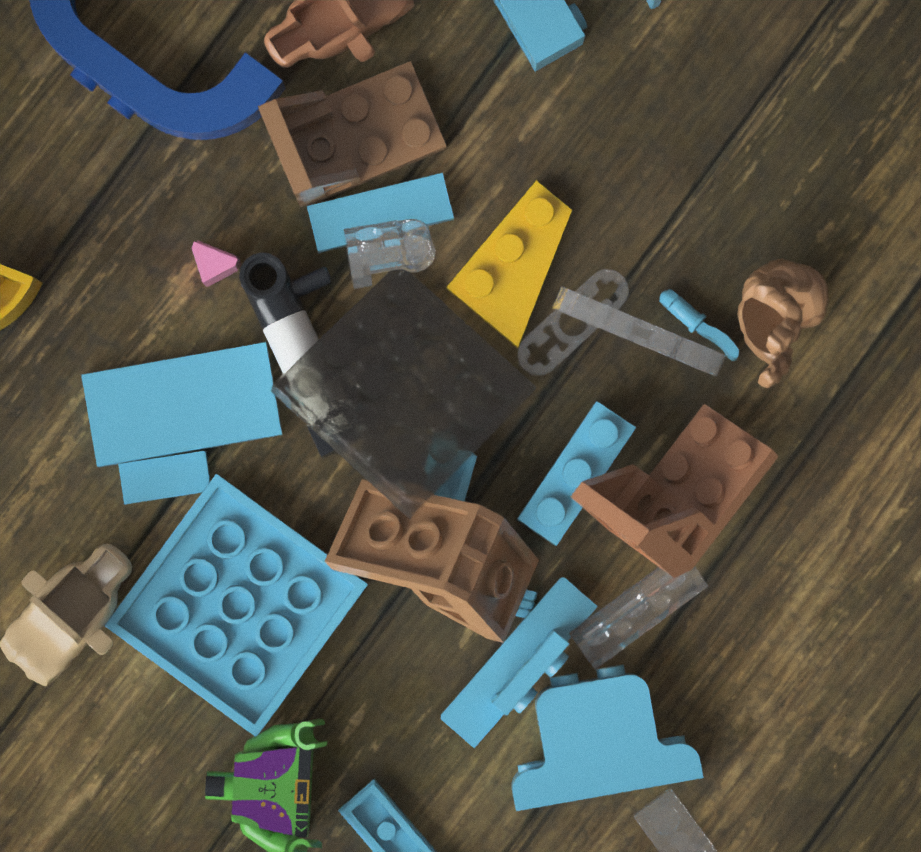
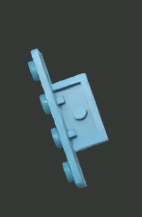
(518, 663)

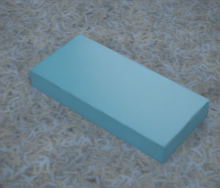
(164, 477)

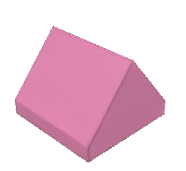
(214, 263)

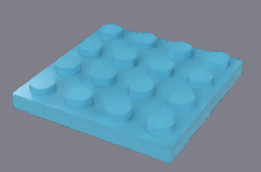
(235, 605)

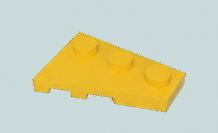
(511, 265)

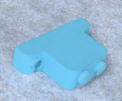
(599, 742)

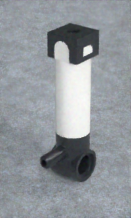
(284, 316)

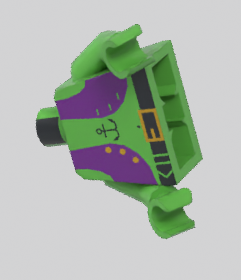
(272, 787)

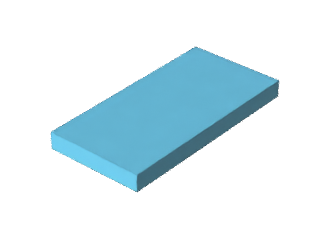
(181, 404)

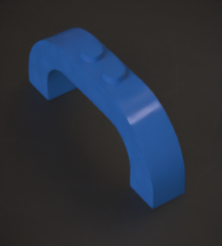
(194, 116)

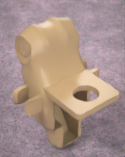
(66, 614)

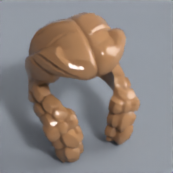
(775, 307)

